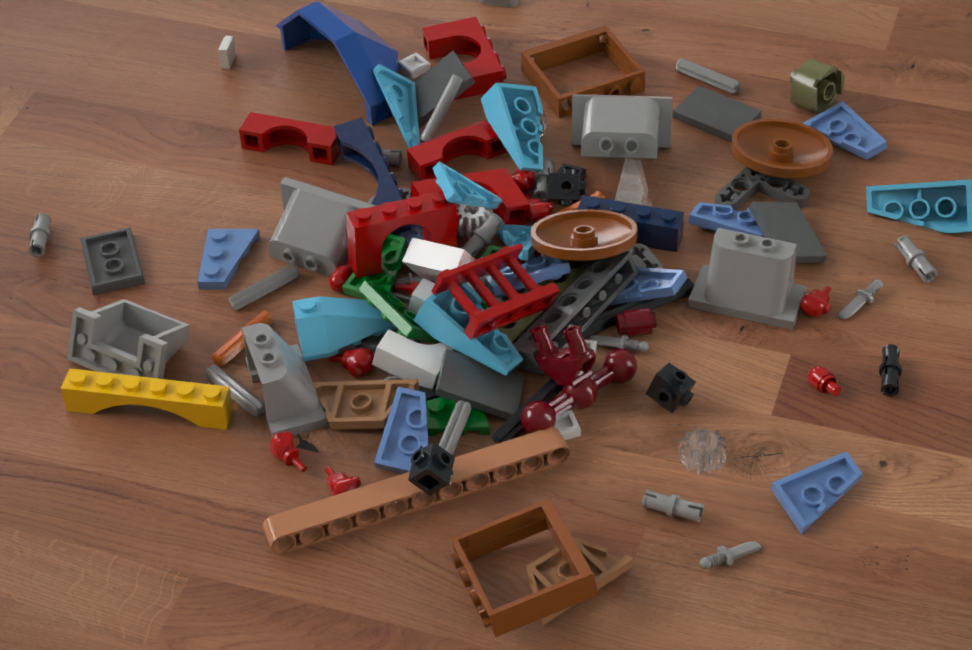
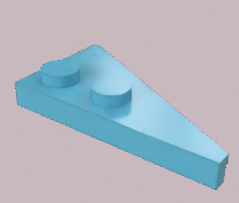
(402, 100)
(463, 190)
(516, 234)

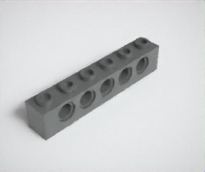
(579, 304)

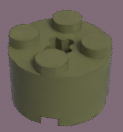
(816, 85)

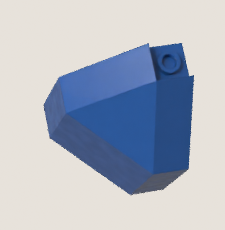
(355, 43)

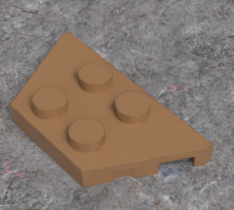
(359, 402)
(554, 569)

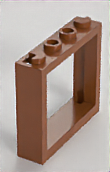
(574, 48)
(511, 530)

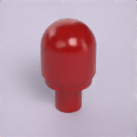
(340, 276)
(823, 381)

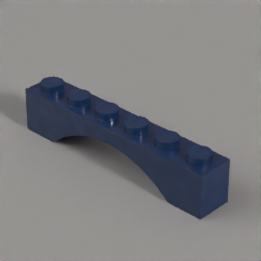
(358, 147)

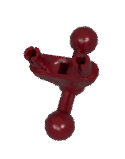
(573, 370)

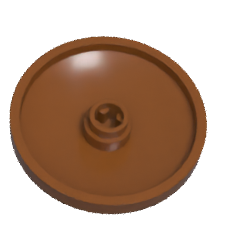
(781, 148)
(584, 234)

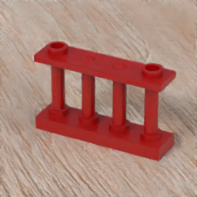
(499, 312)

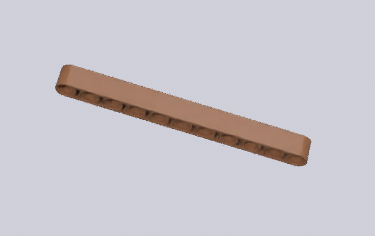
(398, 496)

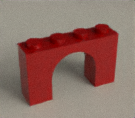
(470, 39)
(499, 182)
(371, 225)

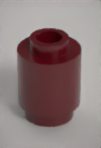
(636, 322)

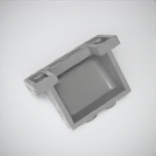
(621, 125)
(313, 227)
(749, 280)
(125, 339)
(285, 381)

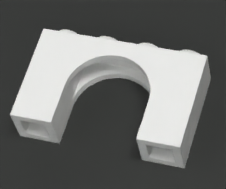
(408, 358)

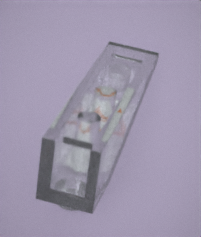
(632, 184)

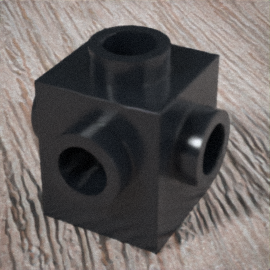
(559, 180)
(671, 388)
(431, 468)

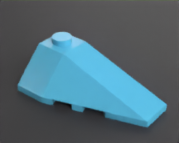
(515, 118)
(932, 205)
(446, 322)
(333, 323)

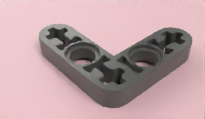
(754, 182)

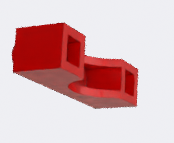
(264, 132)
(471, 140)

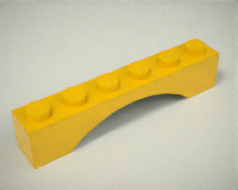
(200, 403)

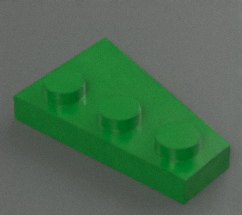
(392, 254)
(394, 312)
(440, 411)

